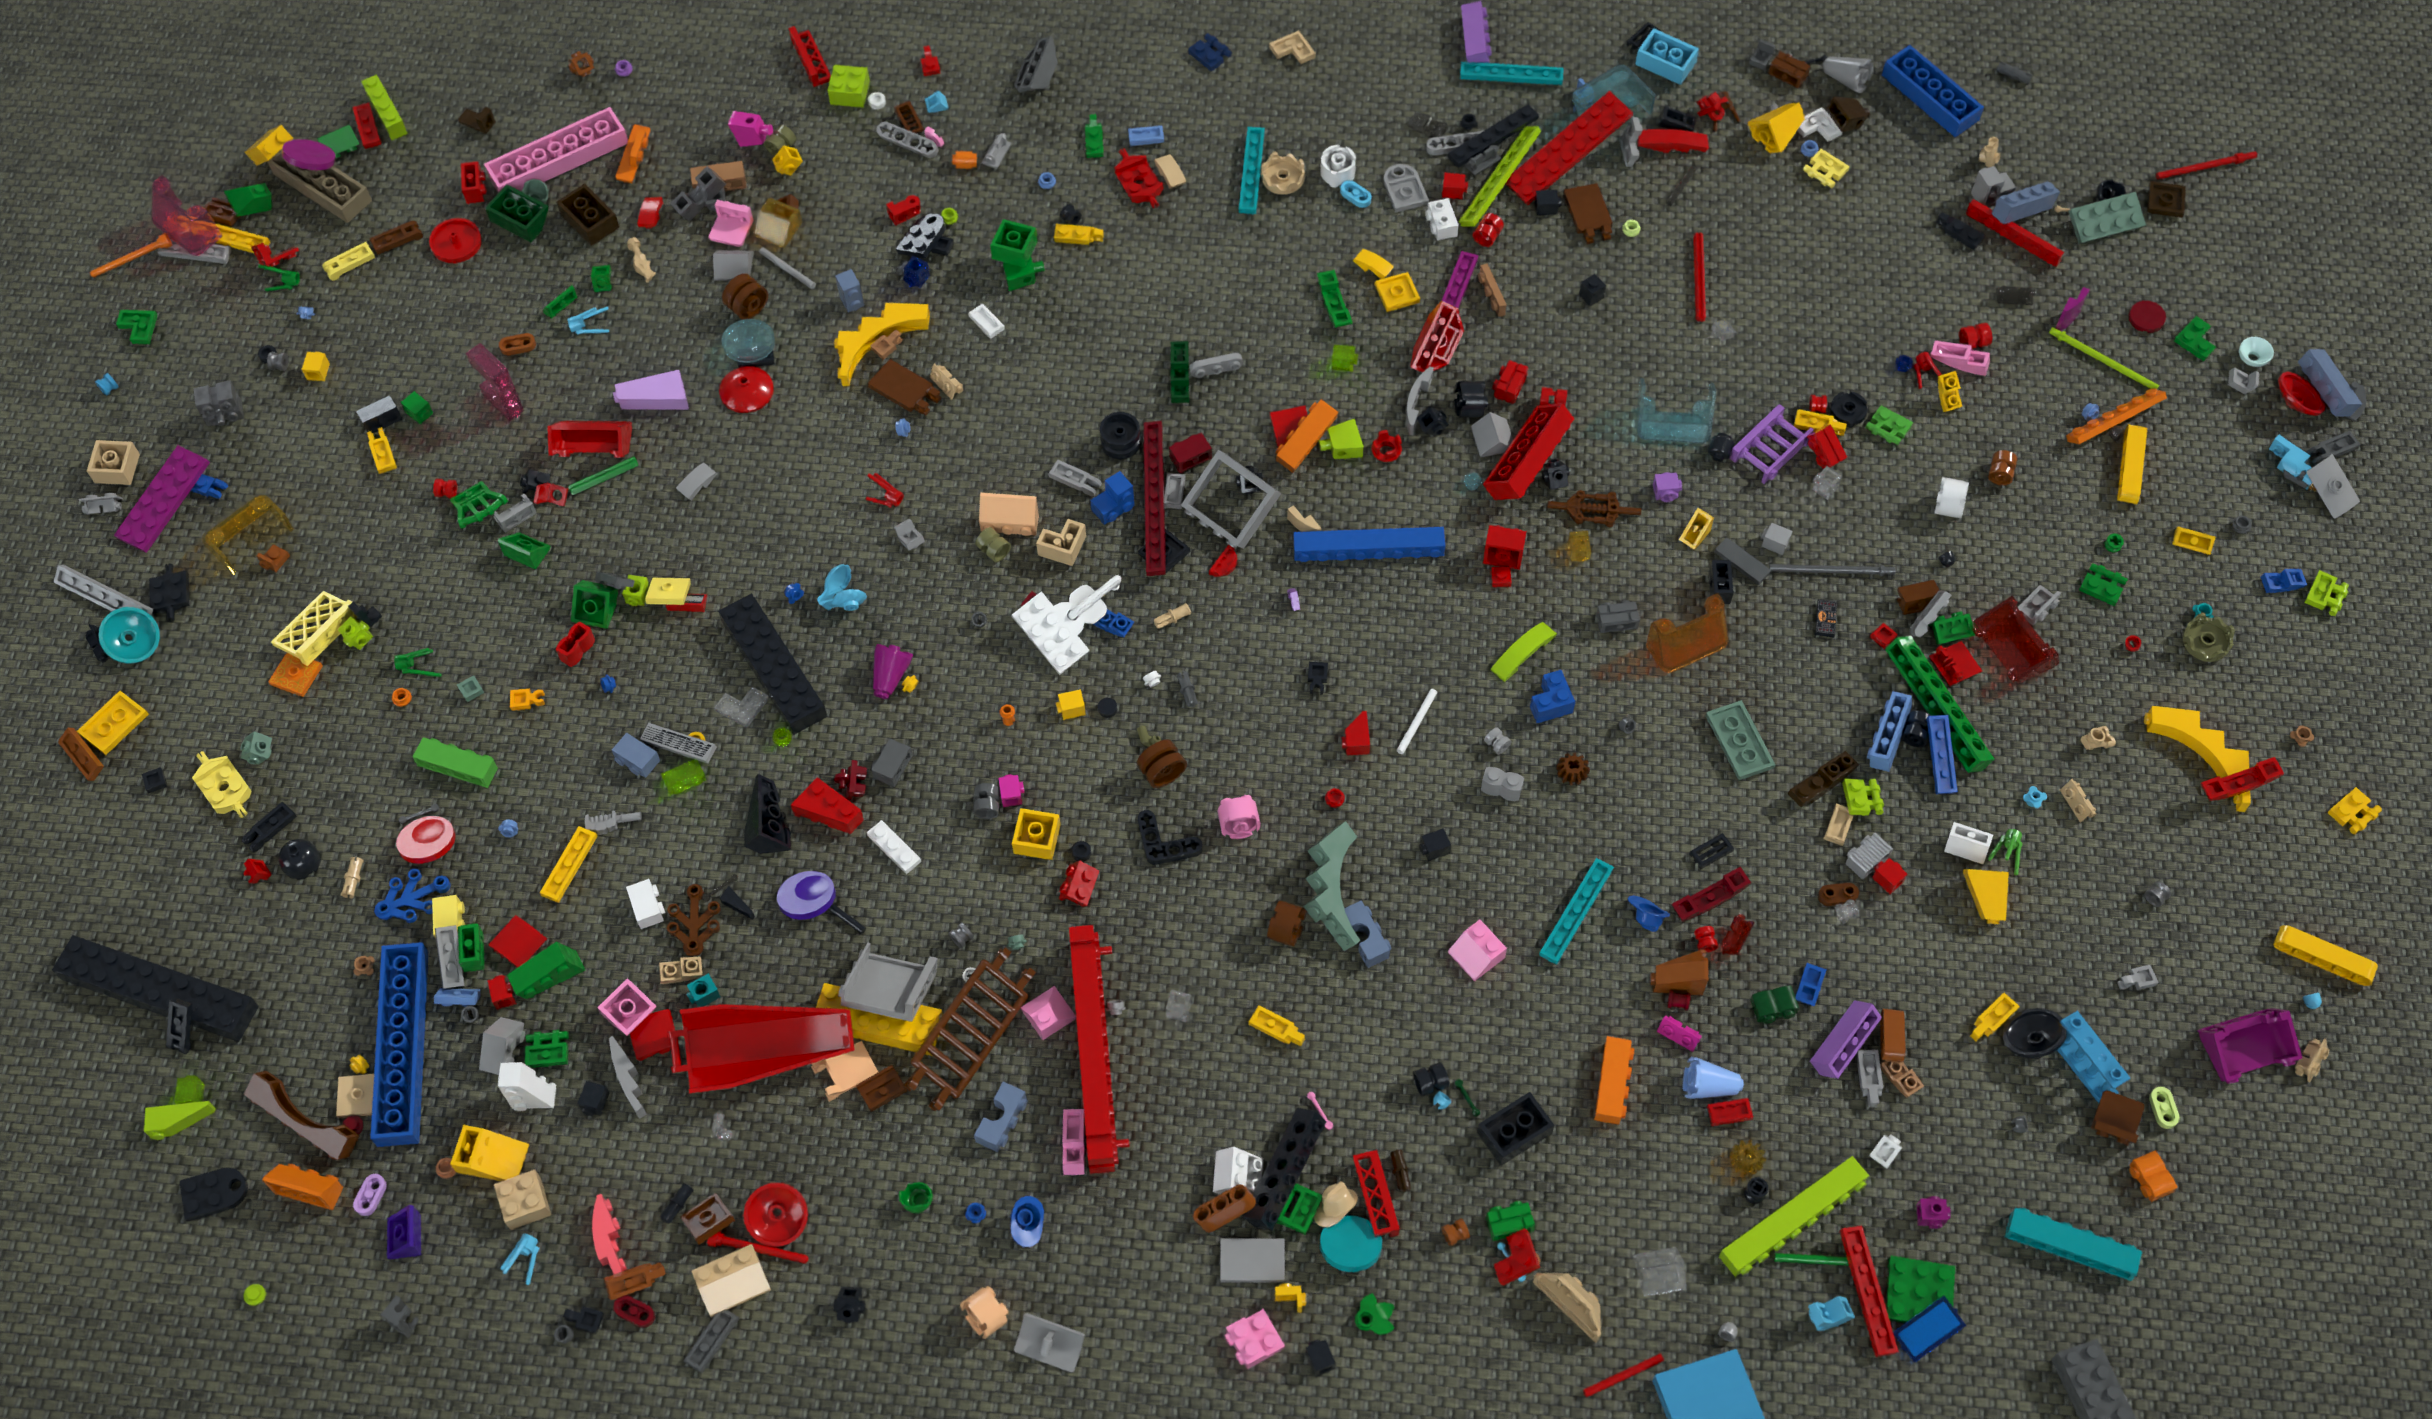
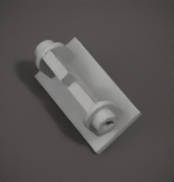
(996, 151)
(108, 501)

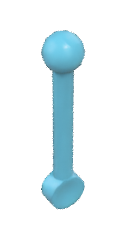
(1501, 1246)

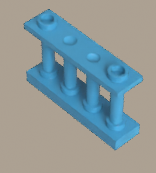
(2090, 1058)

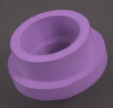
(623, 68)

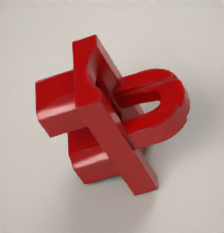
(1711, 103)

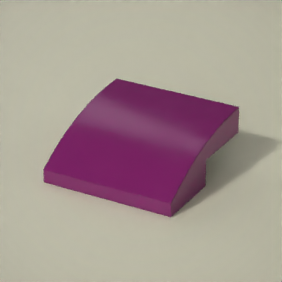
(2072, 310)

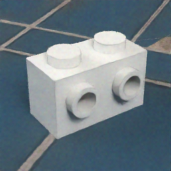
(1442, 219)
(1966, 843)
(645, 904)

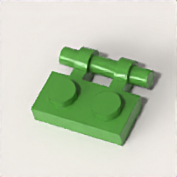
(1891, 422)

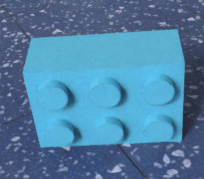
(1667, 56)

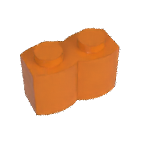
(2153, 1176)

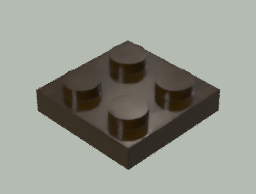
(2166, 199)

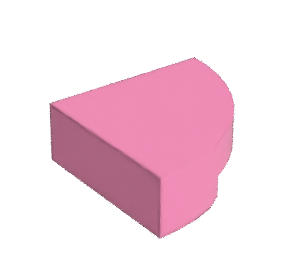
(929, 134)

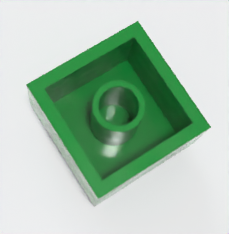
(1013, 243)

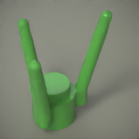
(2011, 841)

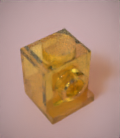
(1579, 546)

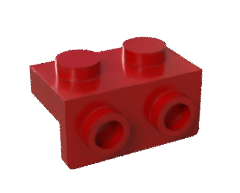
(1078, 883)

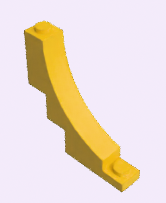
(2209, 744)

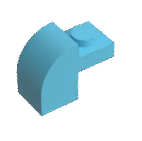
(1830, 1313)

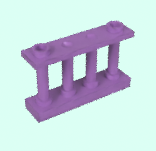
(1764, 428)

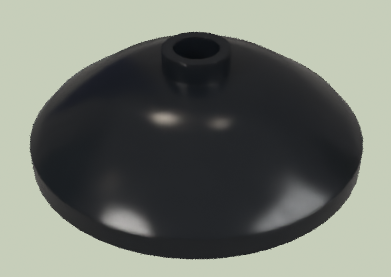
(2034, 1033)

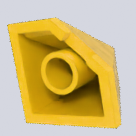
(1777, 126)
(1989, 893)

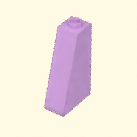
(653, 392)

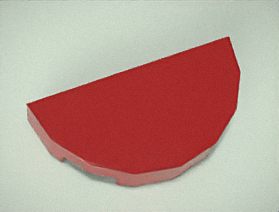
(1225, 563)

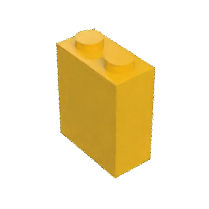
(268, 145)

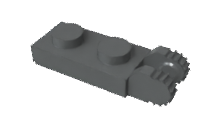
(2337, 446)
(614, 580)

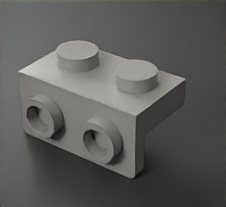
(2038, 603)

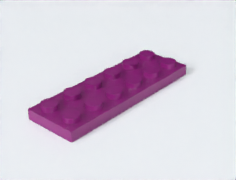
(161, 499)

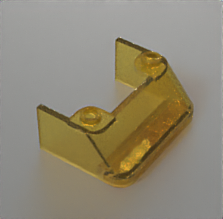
(237, 521)

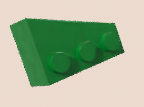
(545, 970)

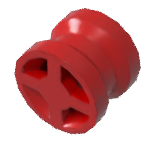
(1818, 403)

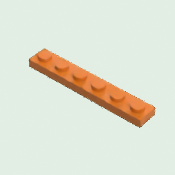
(2116, 416)

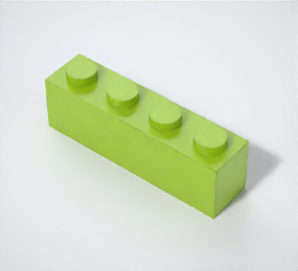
(384, 107)

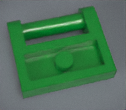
(1303, 1211)

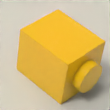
(315, 366)
(1071, 704)

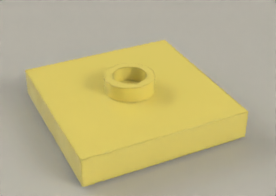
(668, 591)

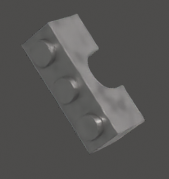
(692, 203)

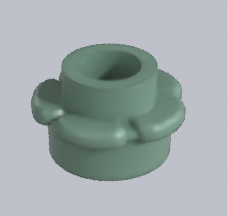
(1016, 942)

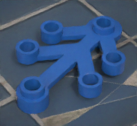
(409, 897)

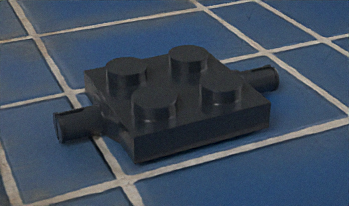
(169, 592)

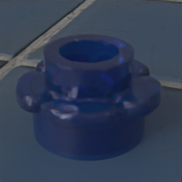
(1901, 366)

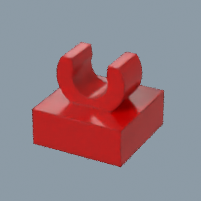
(257, 870)

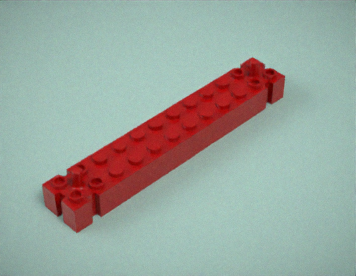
(1094, 1050)

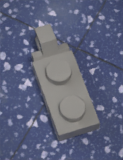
(1870, 1075)

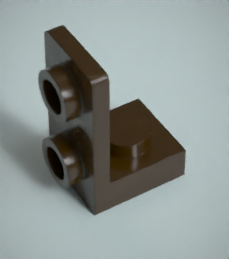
(479, 121)

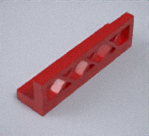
(807, 59)
(1383, 1194)

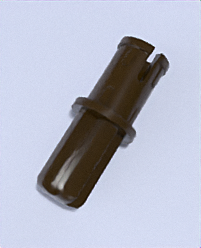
(1400, 1170)

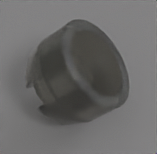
(2116, 432)

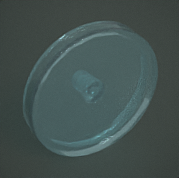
(748, 340)

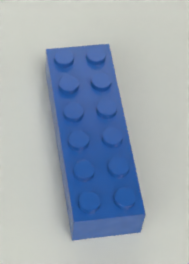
(1932, 91)

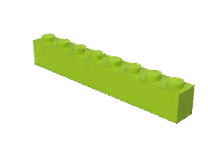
(1794, 1216)

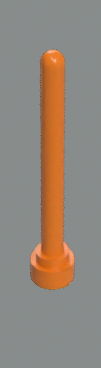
(162, 242)

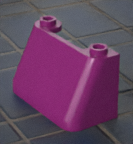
(2251, 1043)

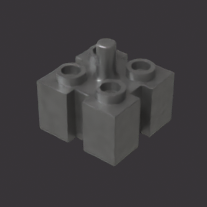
(218, 403)

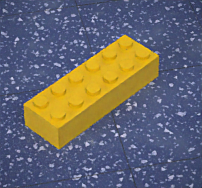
(885, 1029)

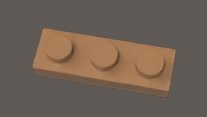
(1492, 290)

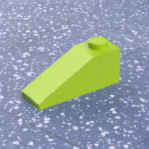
(171, 1119)

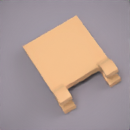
(846, 1070)

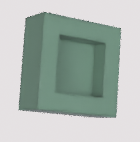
(470, 688)

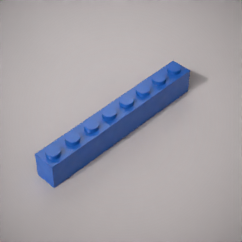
(1369, 544)

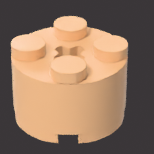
(984, 1312)

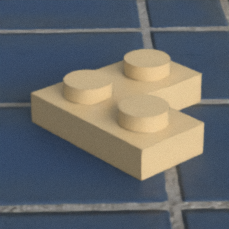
(1295, 44)

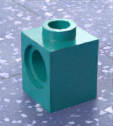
(703, 983)

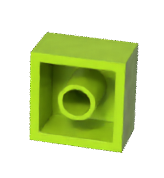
(848, 86)

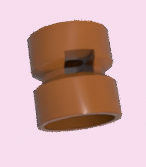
(2002, 467)

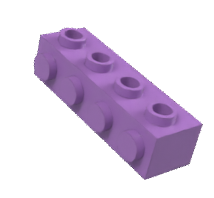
(1475, 32)
(1845, 1039)

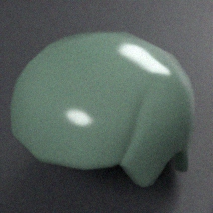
(536, 189)

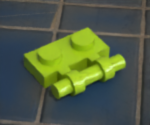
(2320, 593)
(1857, 798)

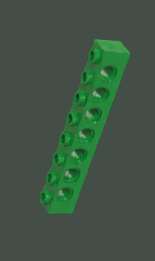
(1939, 701)

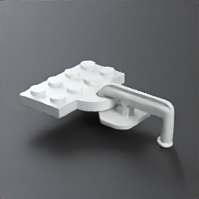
(1055, 632)

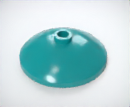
(130, 622)

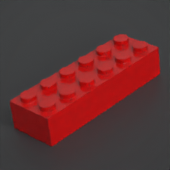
(1528, 452)

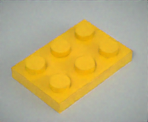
(112, 722)

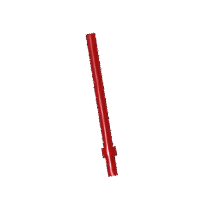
(2237, 159)

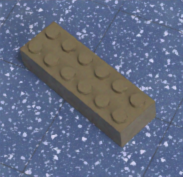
(326, 187)

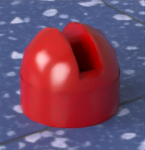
(2136, 642)

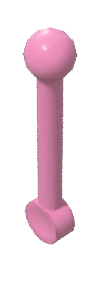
(1311, 1096)

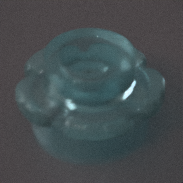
(1472, 485)

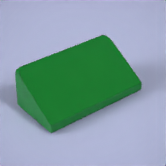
(560, 302)

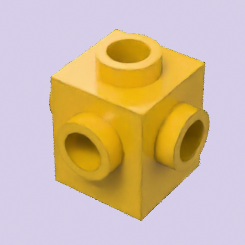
(787, 160)

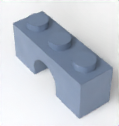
(1375, 948)
(995, 1133)

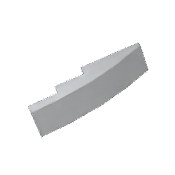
(625, 1072)

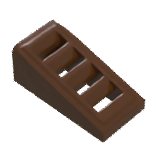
(907, 106)

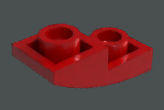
(649, 212)

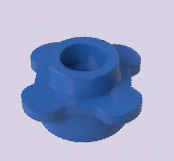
(793, 592)

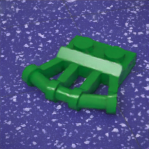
(472, 498)

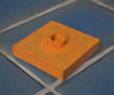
(294, 675)

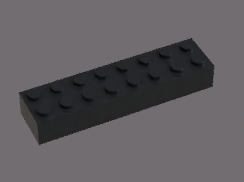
(772, 664)

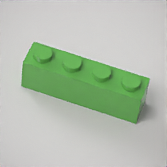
(455, 762)

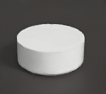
(876, 100)

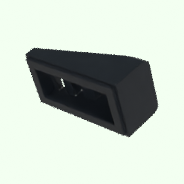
(1671, 119)

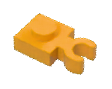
(523, 698)

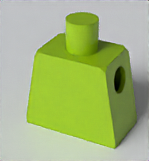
(1343, 441)

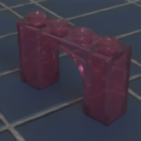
(498, 384)

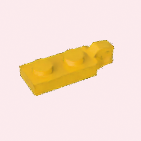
(1077, 234)
(1805, 420)
(1994, 1016)
(1276, 1026)

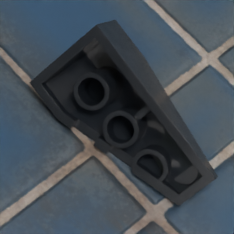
(765, 822)

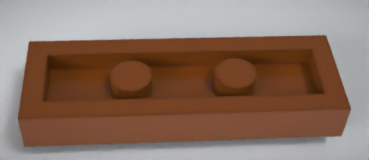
(80, 754)

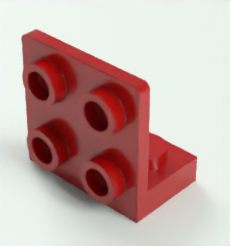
(263, 254)

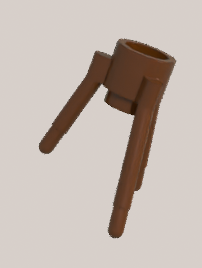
(1728, 104)

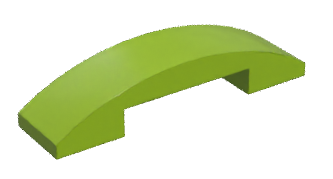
(1522, 649)

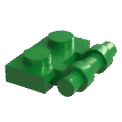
(2100, 588)
(546, 1054)

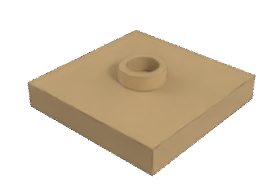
(355, 1096)

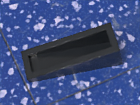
(733, 901)

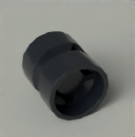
(1916, 731)
(1431, 1079)

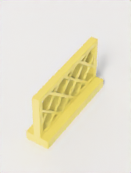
(324, 633)

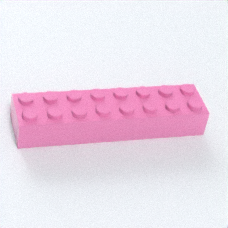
(558, 151)

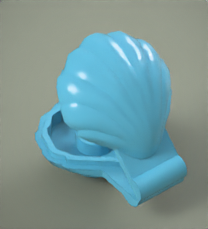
(834, 584)

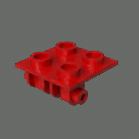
(1955, 663)

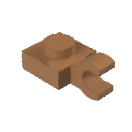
(886, 345)

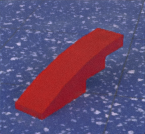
(1667, 139)

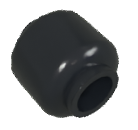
(1721, 447)

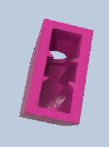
(749, 128)

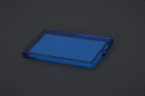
(1929, 1329)

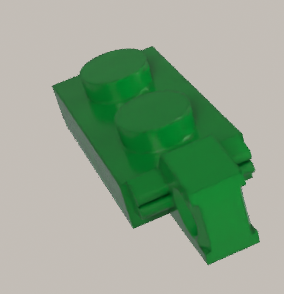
(1094, 138)

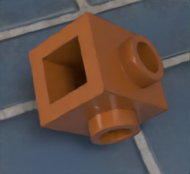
(587, 64)

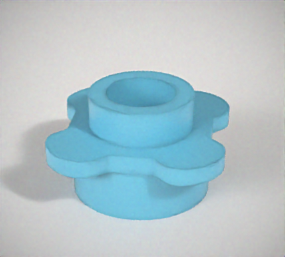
(2034, 802)

